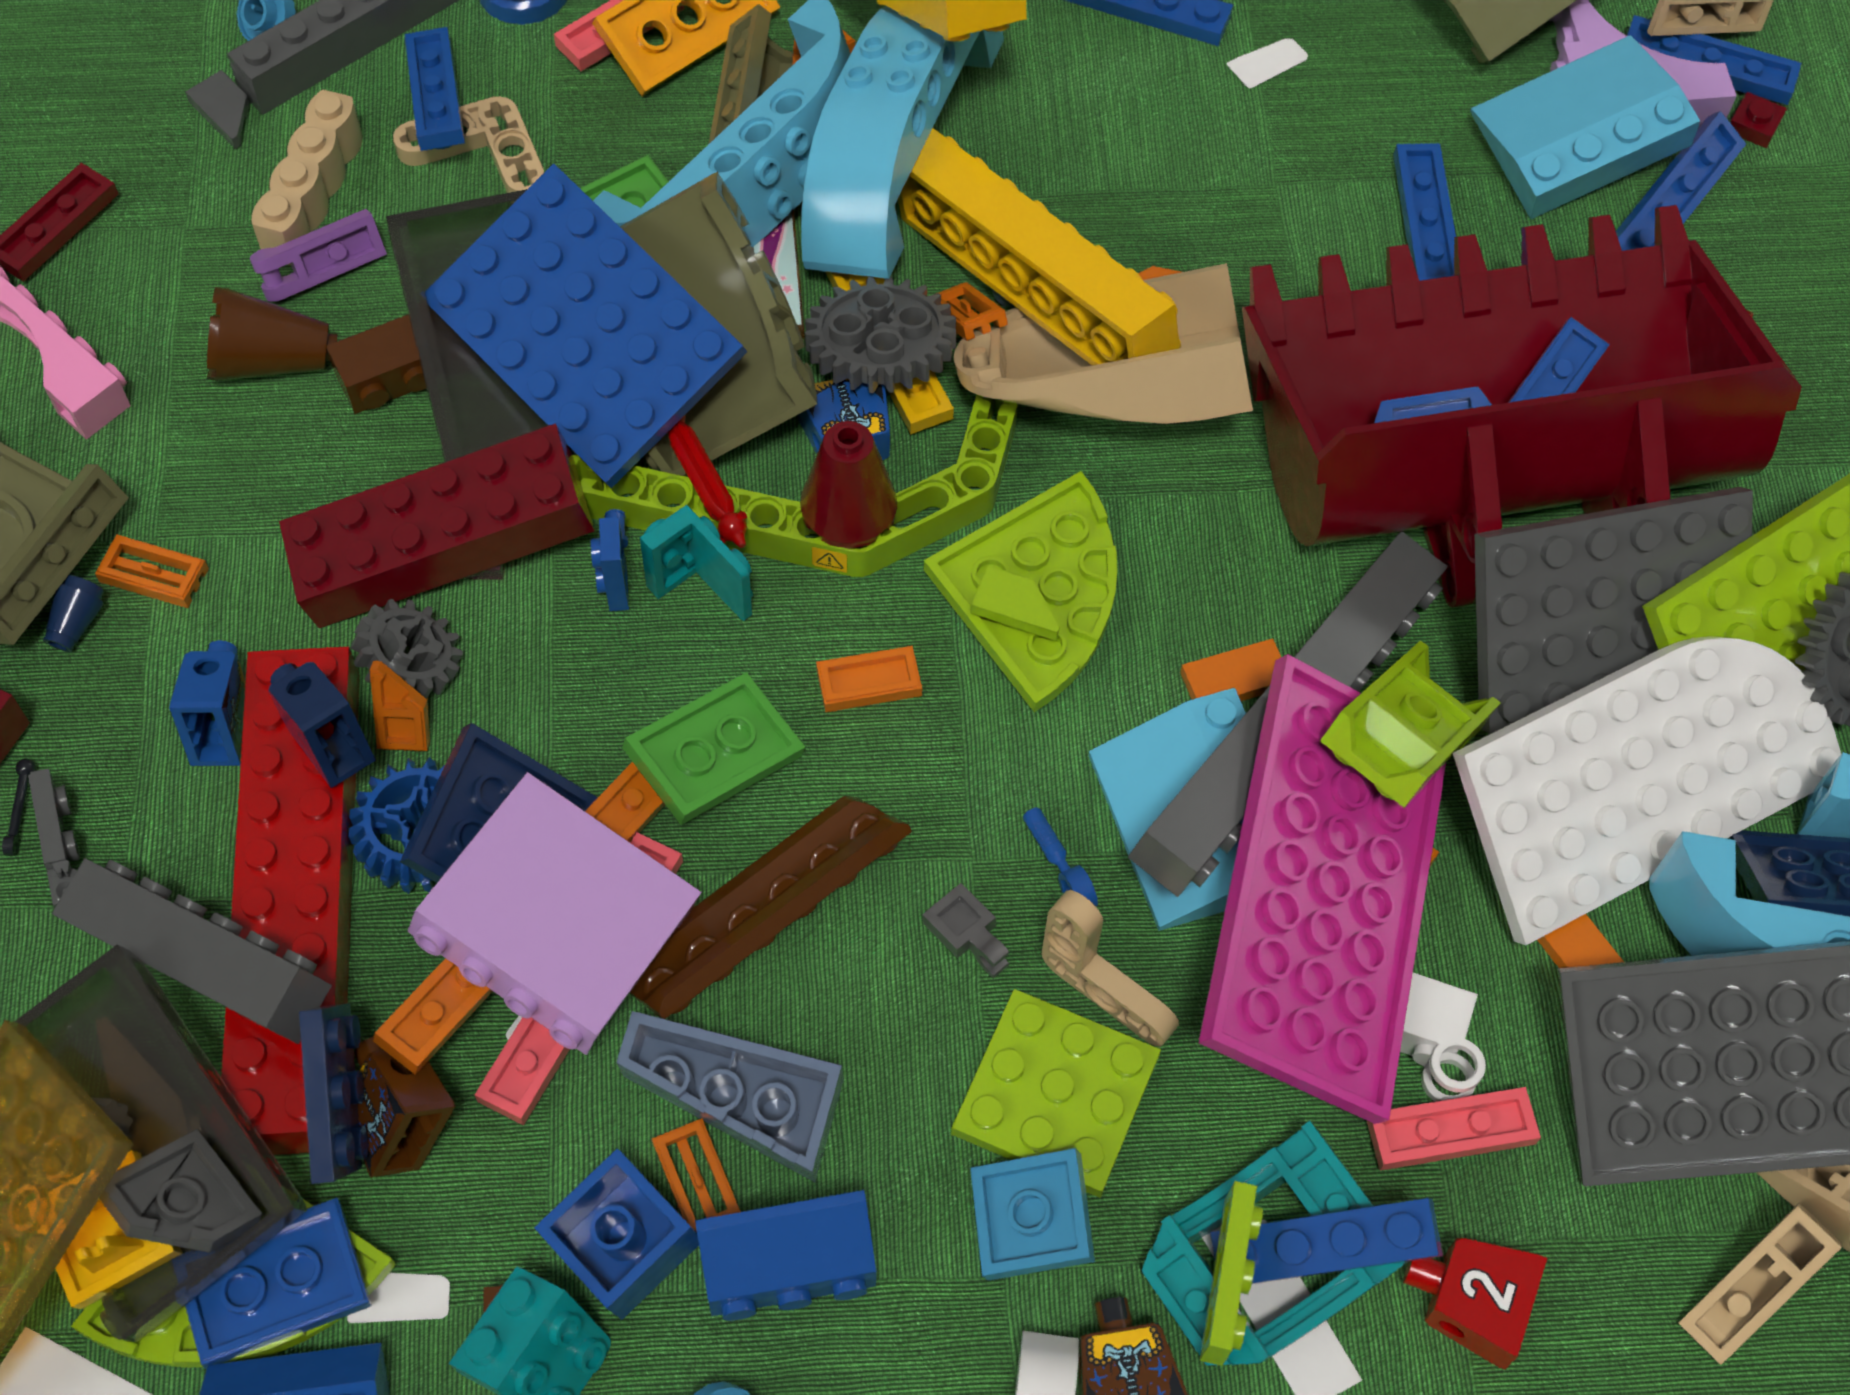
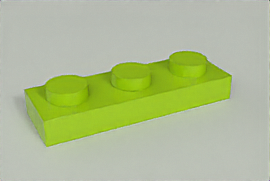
(1231, 1274)

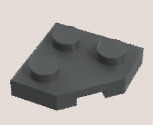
(180, 1197)

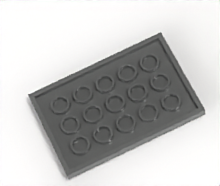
(1569, 592)
(1710, 1063)

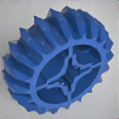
(392, 810)

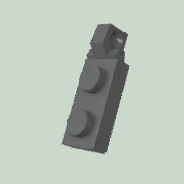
(57, 845)

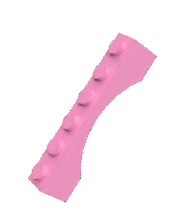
(74, 379)

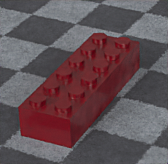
(435, 526)

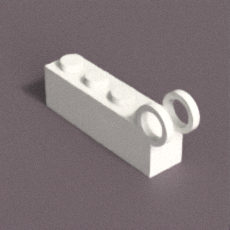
(1436, 1031)

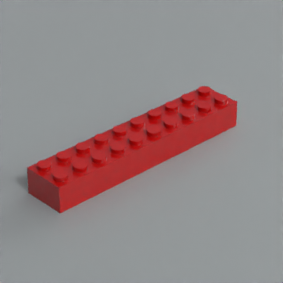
(288, 885)

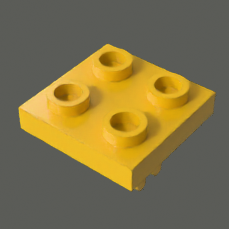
(105, 1257)

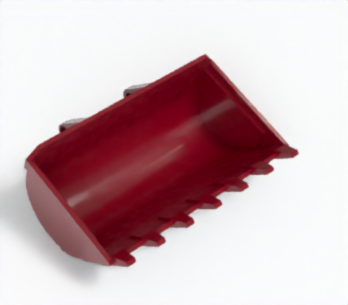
(1670, 404)

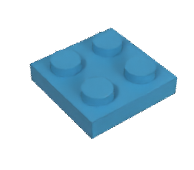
(1032, 1214)

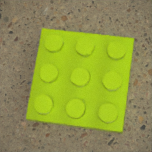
(1056, 1087)

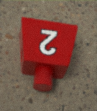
(1480, 1296)

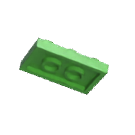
(713, 748)

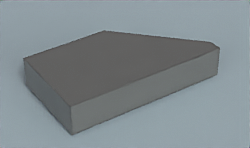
(221, 105)

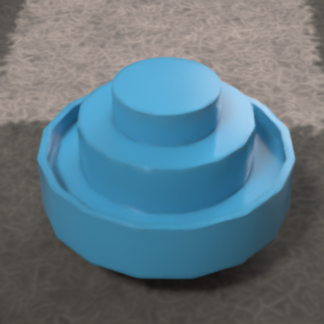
(260, 15)

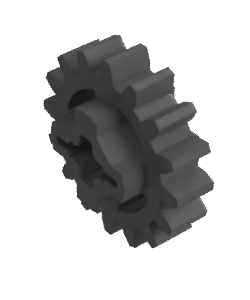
(389, 630)

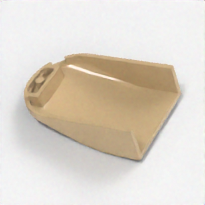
(1173, 386)

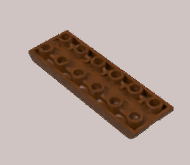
(765, 900)

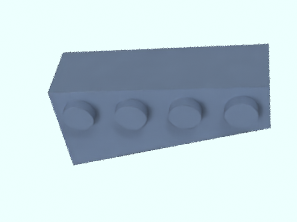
(743, 1088)

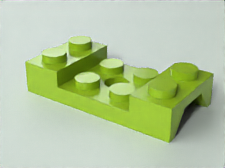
(1405, 727)

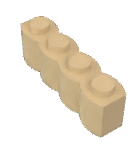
(310, 171)

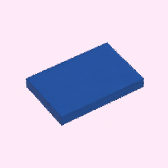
(282, 1288)

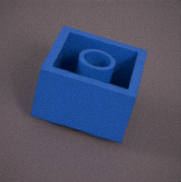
(618, 1234)

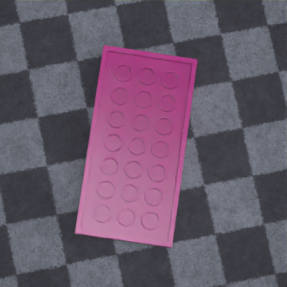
(1320, 909)

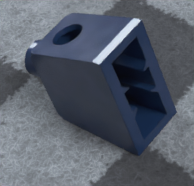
(308, 702)

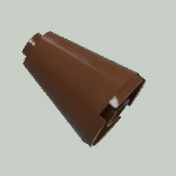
(262, 339)

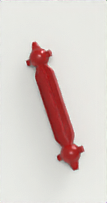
(708, 483)

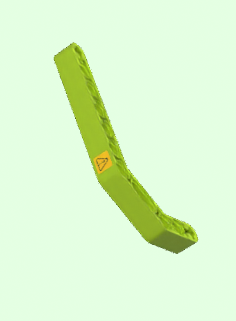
(786, 538)

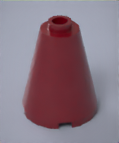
(848, 489)

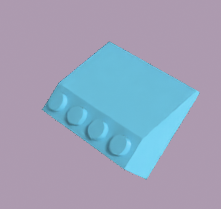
(1586, 125)
(1147, 771)

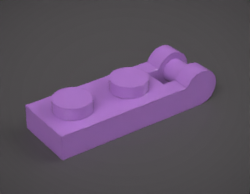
(318, 255)

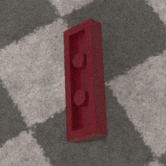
(54, 220)

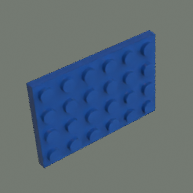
(583, 325)

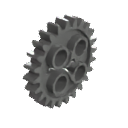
(880, 334)
(1829, 651)

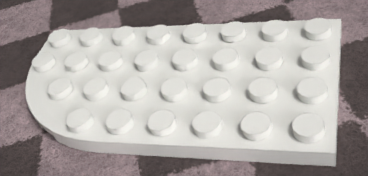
(1612, 775)

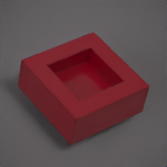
(1757, 119)

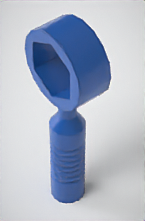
(1069, 878)

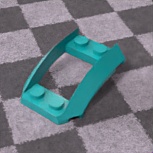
(1185, 1279)

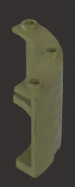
(706, 251)

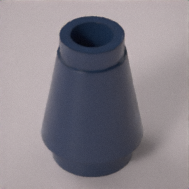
(72, 612)

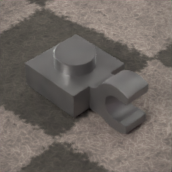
(966, 924)

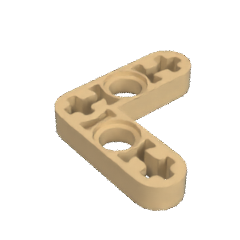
(482, 132)
(1071, 953)

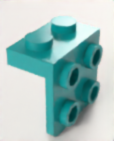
(691, 545)
(532, 1341)

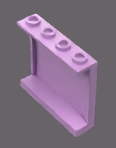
(553, 913)

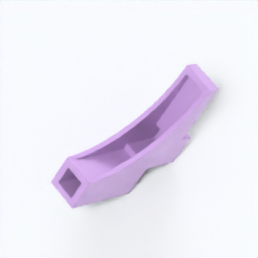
(1584, 31)

